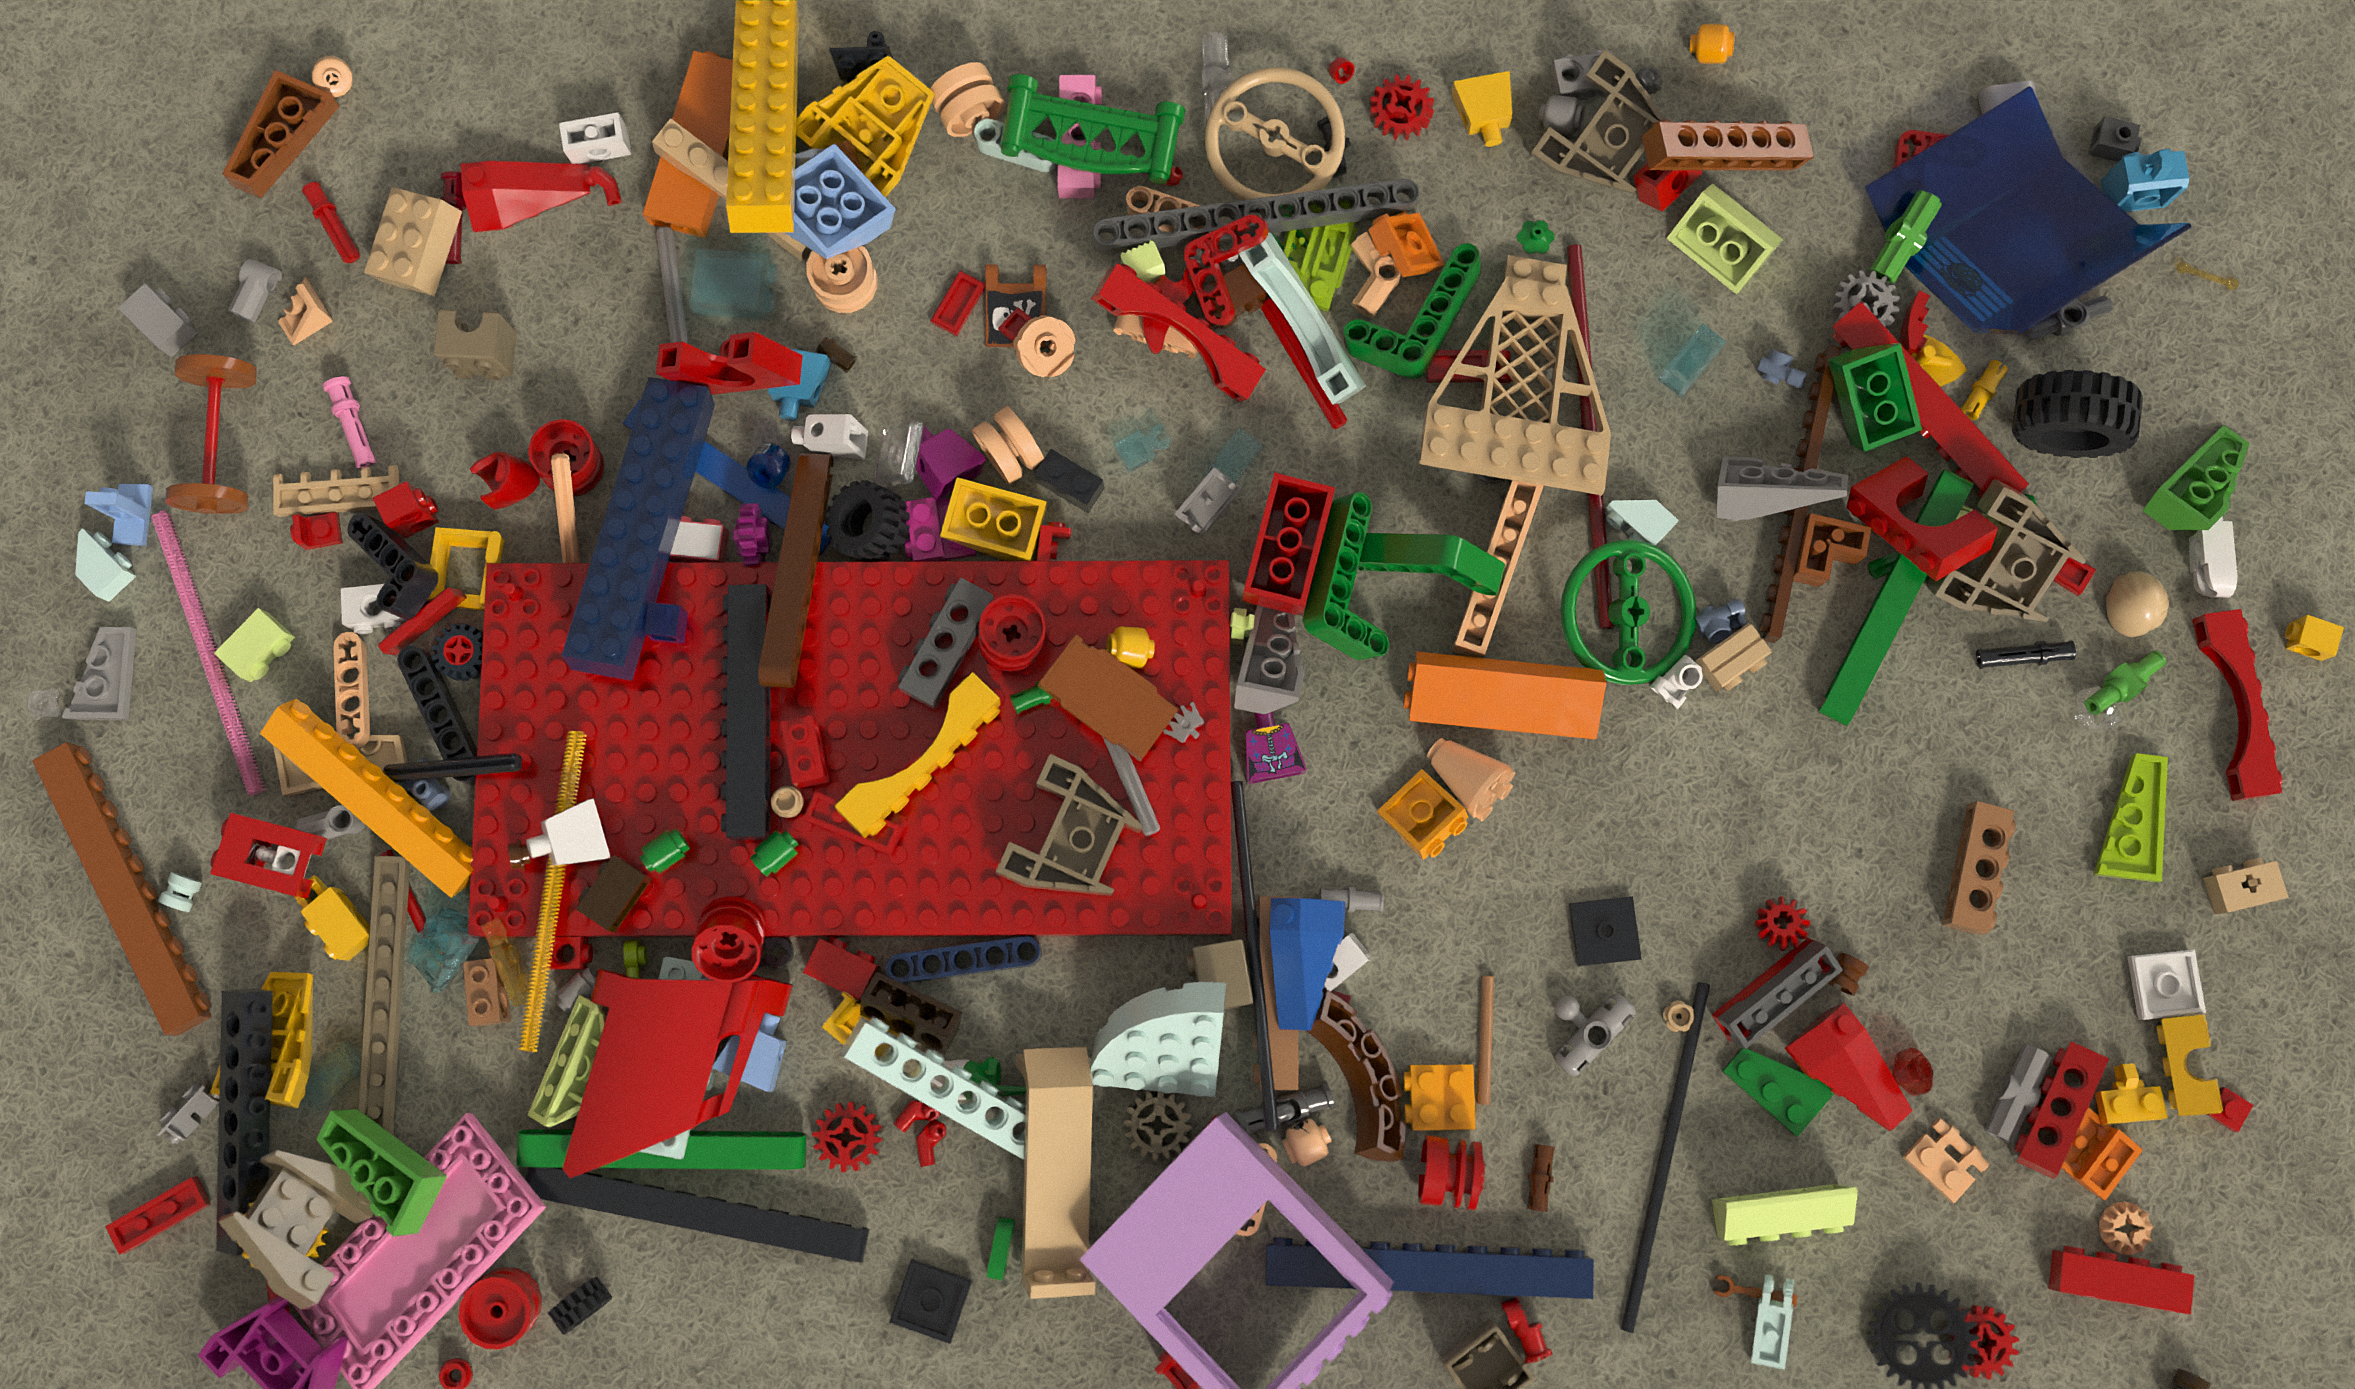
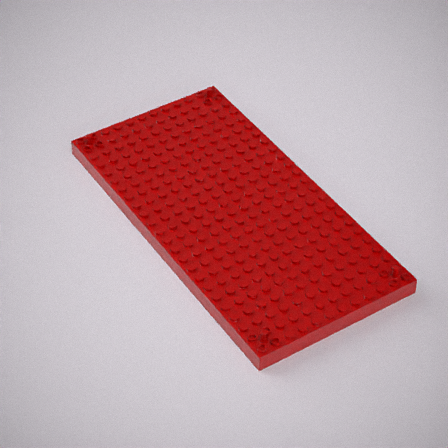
(661, 743)

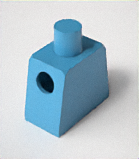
(813, 376)

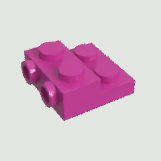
(925, 529)

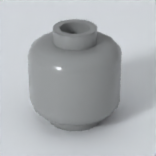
(1562, 114)

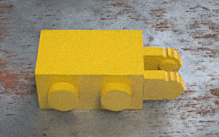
(335, 921)

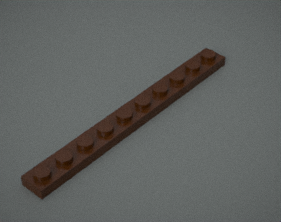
(1791, 534)

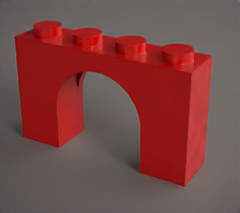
(751, 365)
(1931, 548)

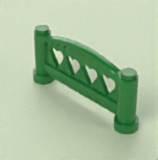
(1029, 109)

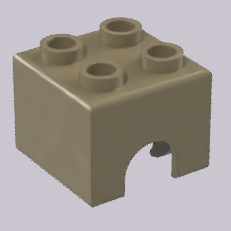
(475, 352)
(1225, 964)
(1486, 1361)

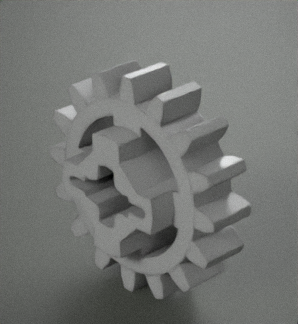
(1871, 292)

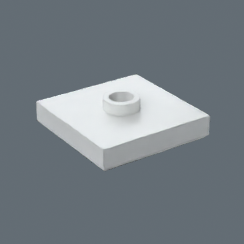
(2166, 984)

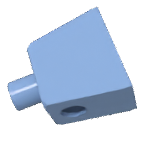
(764, 1057)

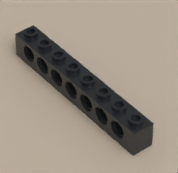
(242, 1104)

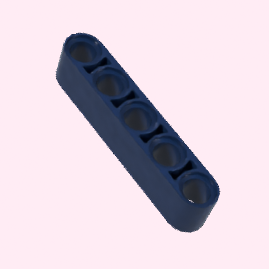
(948, 957)

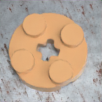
(1028, 346)

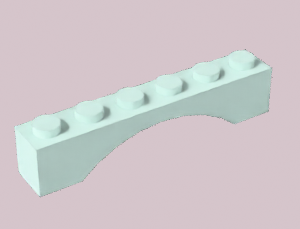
(1325, 353)

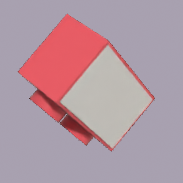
(700, 541)

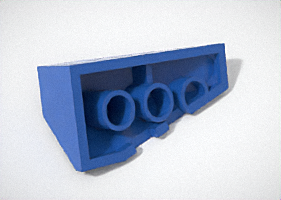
(1303, 948)

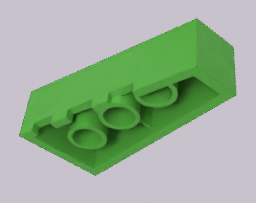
(384, 1168)

